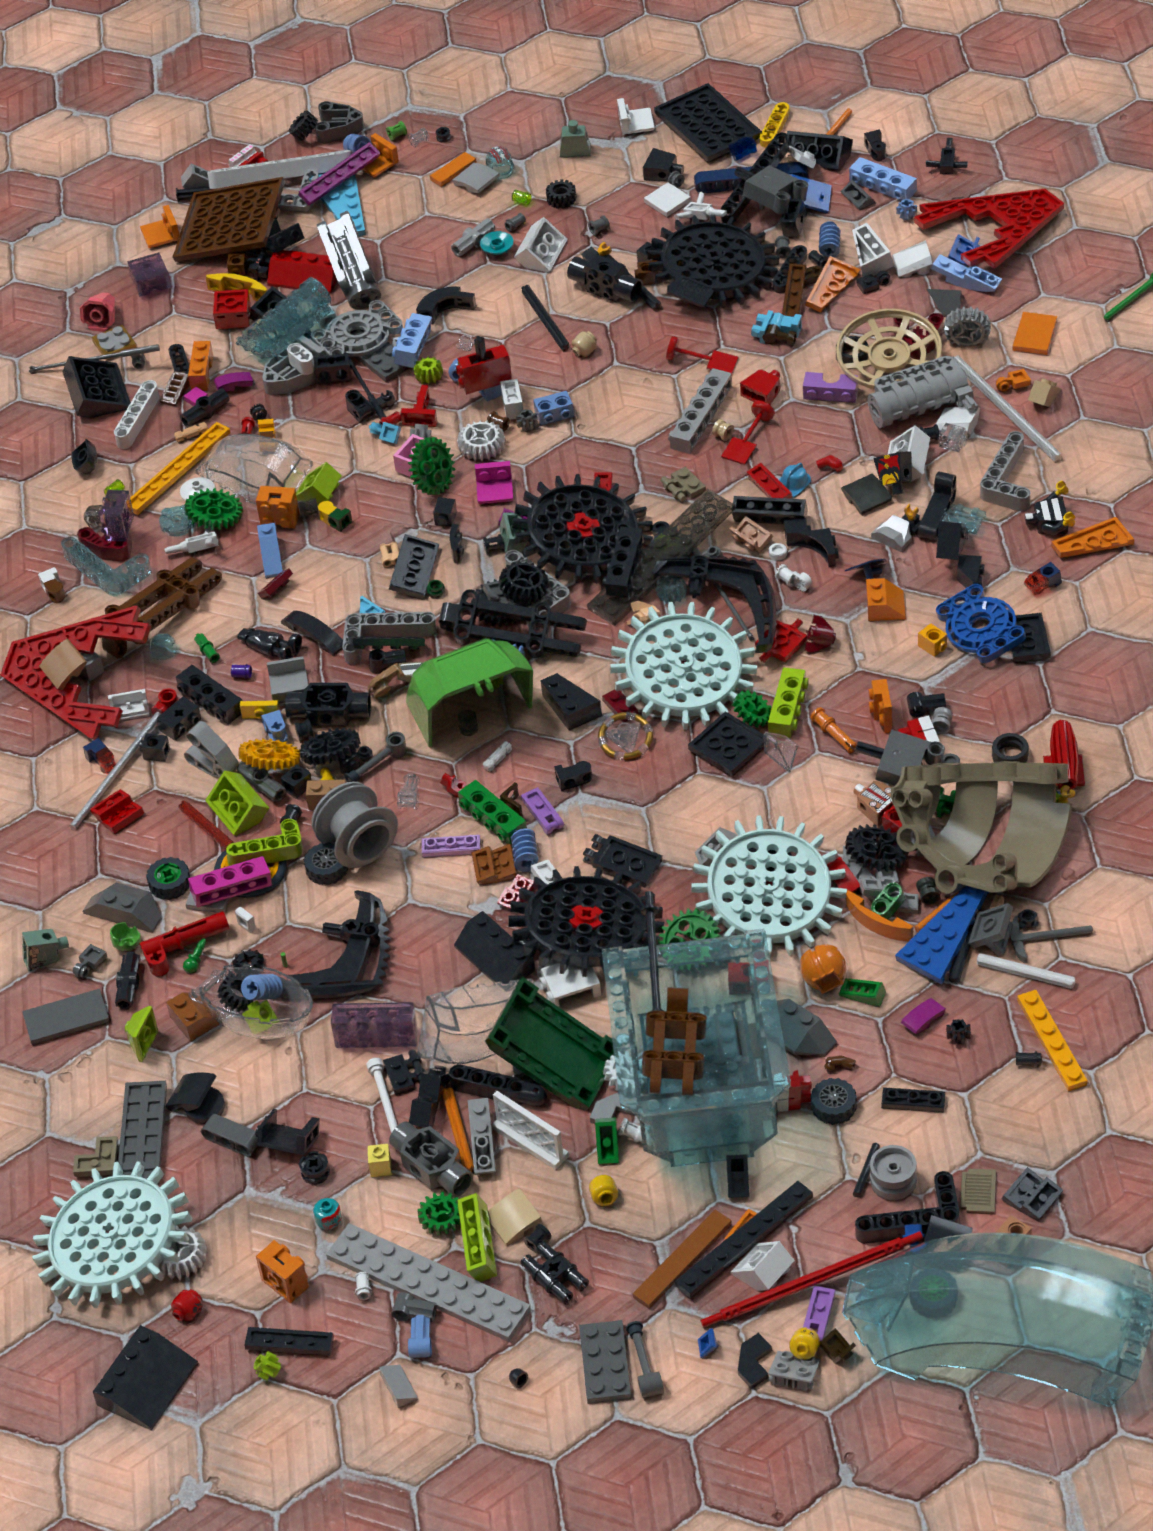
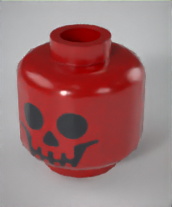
(186, 1305)

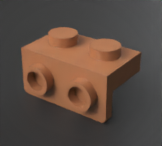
(751, 534)

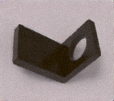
(510, 801)

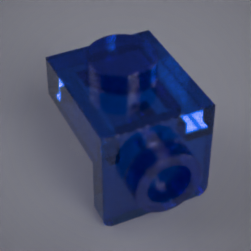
(742, 148)

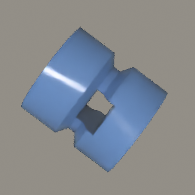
(355, 142)

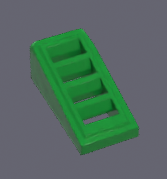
(873, 997)

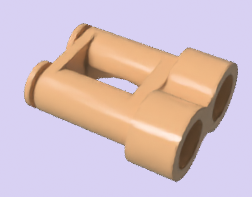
(389, 559)

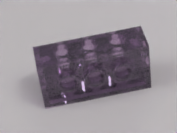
(389, 1019)

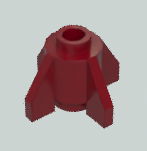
(820, 635)

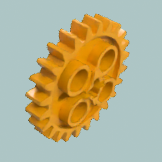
(269, 754)

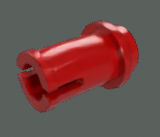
(392, 419)
(247, 425)

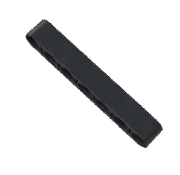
(770, 156)

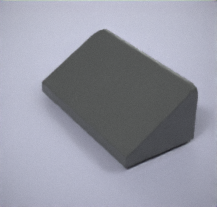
(857, 195)

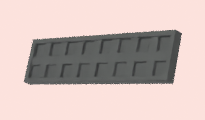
(142, 1126)

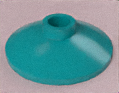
(496, 242)

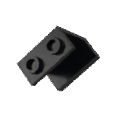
(287, 1138)

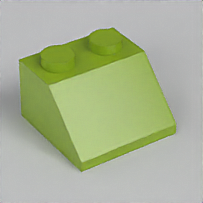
(319, 484)

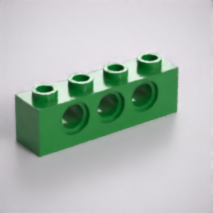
(490, 811)

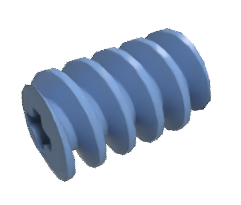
(829, 239)
(524, 849)
(262, 987)

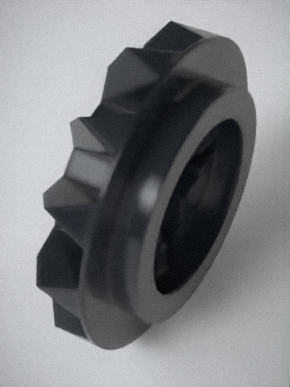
(255, 957)

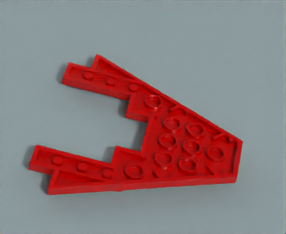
(1018, 212)
(26, 655)

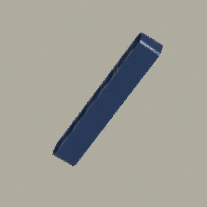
(726, 180)

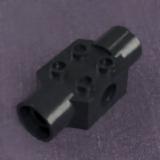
(605, 278)
(328, 704)

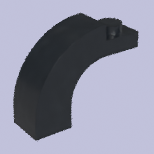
(444, 299)

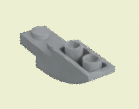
(481, 1136)

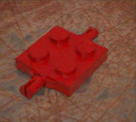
(786, 641)

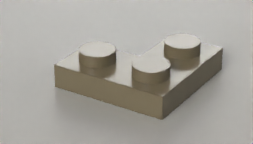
(102, 1160)

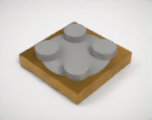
(113, 341)

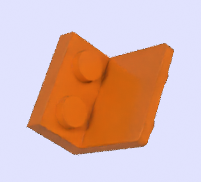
(387, 158)
(161, 231)

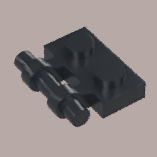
(398, 1071)

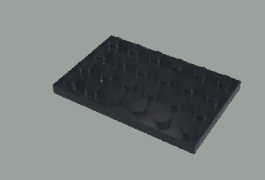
(706, 121)

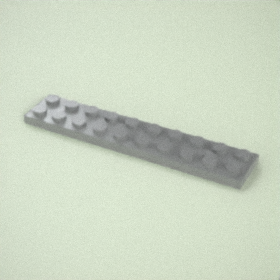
(429, 1282)

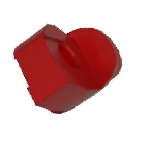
(452, 784)

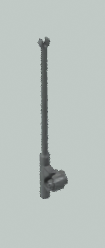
(136, 354)
(714, 550)

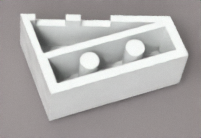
(871, 251)

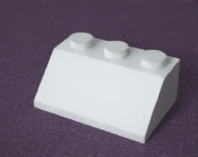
(540, 246)
(916, 442)

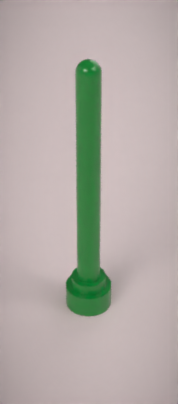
(1129, 299)

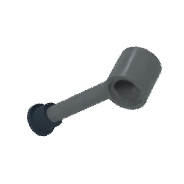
(395, 747)
(649, 1383)

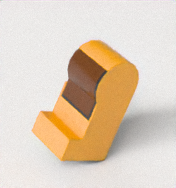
(267, 428)

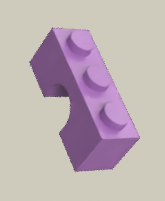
(817, 389)

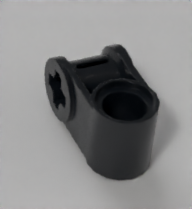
(358, 405)

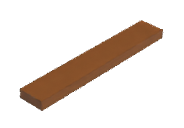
(681, 1259)

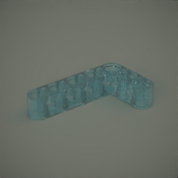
(110, 580)

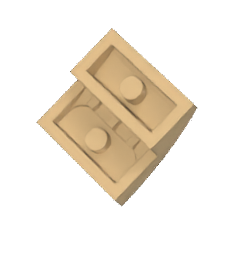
(513, 1217)

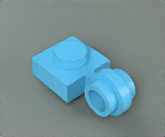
(387, 433)

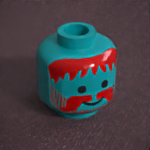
(327, 1213)

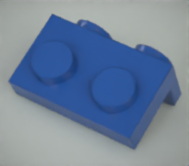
(960, 246)

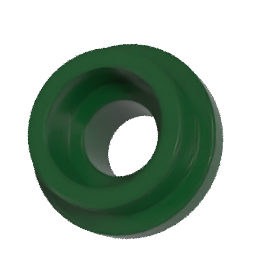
(435, 588)

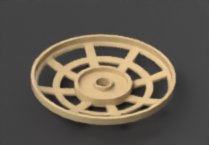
(884, 345)

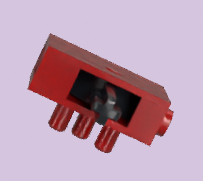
(483, 368)

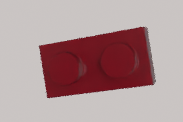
(271, 588)
(616, 703)

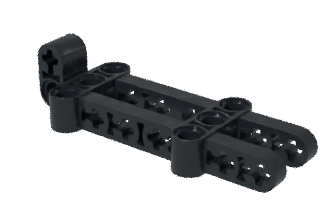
(452, 621)

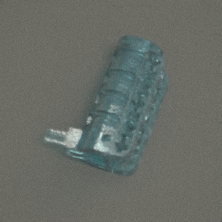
(287, 321)

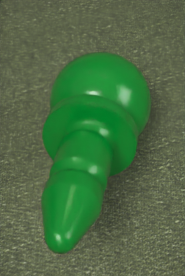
(191, 964)

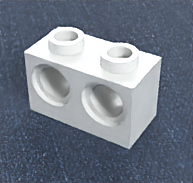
(511, 398)

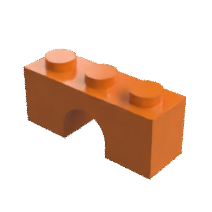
(199, 365)

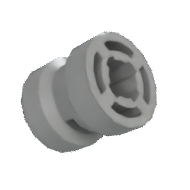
(941, 720)

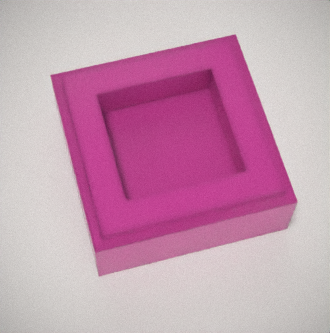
(193, 395)

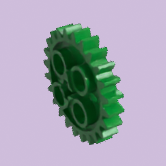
(431, 466)
(213, 509)
(698, 924)

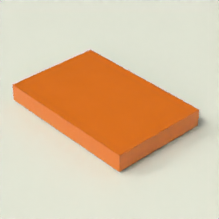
(1034, 333)

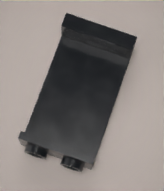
(281, 239)

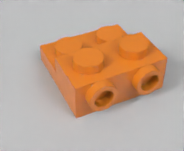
(881, 703)

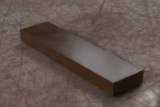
(794, 289)

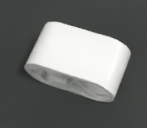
(300, 358)

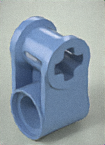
(275, 726)

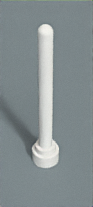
(375, 1068)

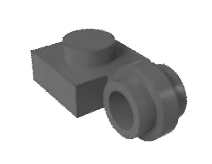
(90, 957)

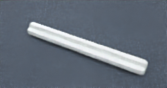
(1026, 970)

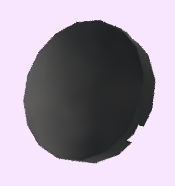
(212, 1104)

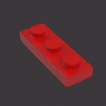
(768, 482)

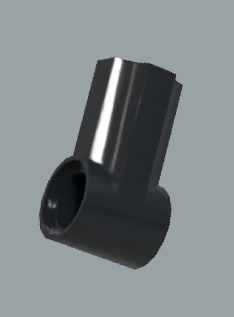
(381, 660)
(920, 704)

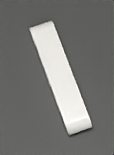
(136, 414)

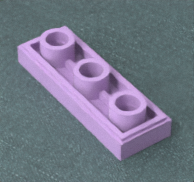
(450, 845)

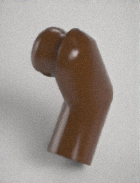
(843, 1061)

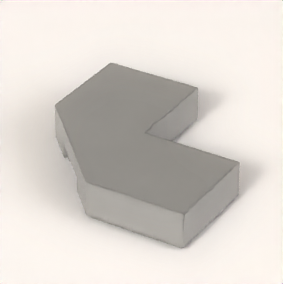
(874, 887)
(607, 1108)

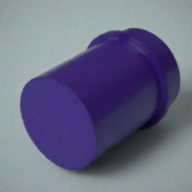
(241, 671)

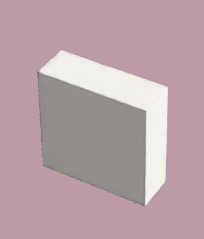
(245, 919)

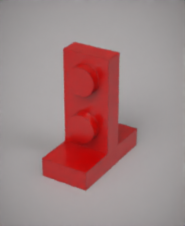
(419, 413)

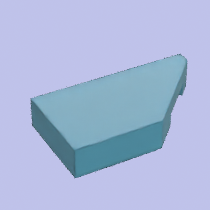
(367, 606)

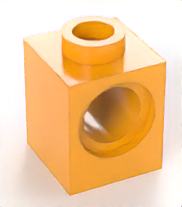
(932, 640)

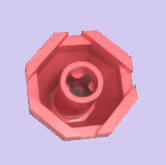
(98, 312)

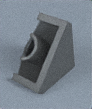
(946, 300)

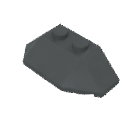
(125, 904)
(803, 1031)

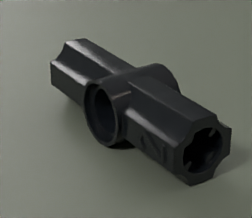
(204, 407)
(127, 980)

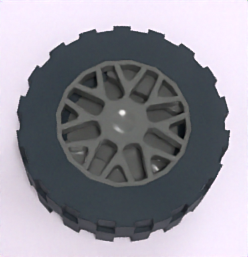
(322, 864)
(833, 1101)

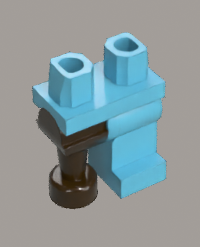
(777, 327)

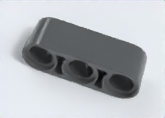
(230, 1135)

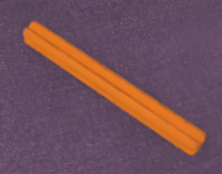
(457, 1129)

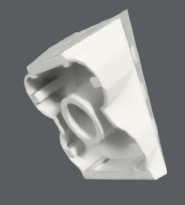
(913, 260)
(960, 417)

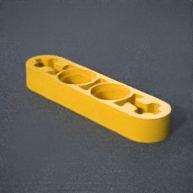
(777, 125)

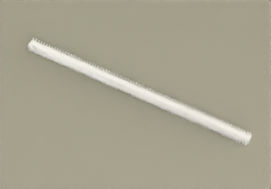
(1008, 410)

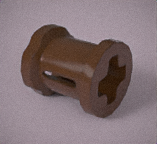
(503, 422)

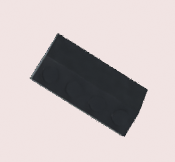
(493, 950)

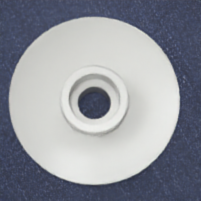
(195, 485)

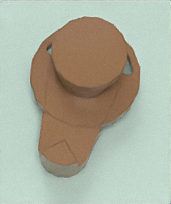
(380, 682)

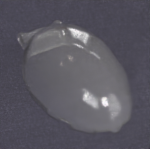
(291, 1007)

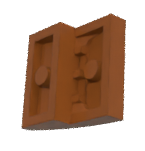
(494, 865)

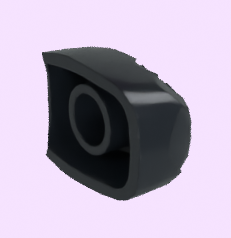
(84, 457)

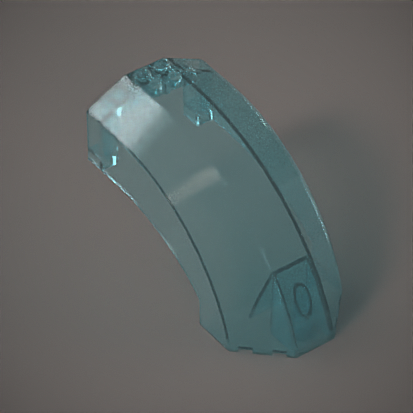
(1009, 1309)

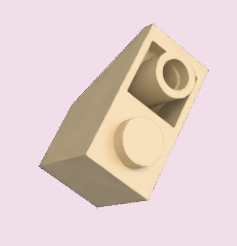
(1044, 392)

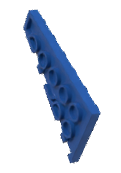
(942, 937)

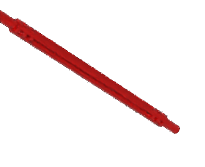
(811, 1279)

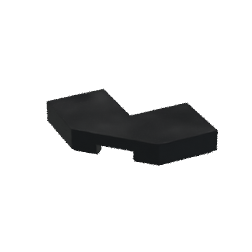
(749, 1368)

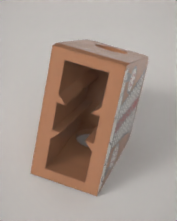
(873, 800)

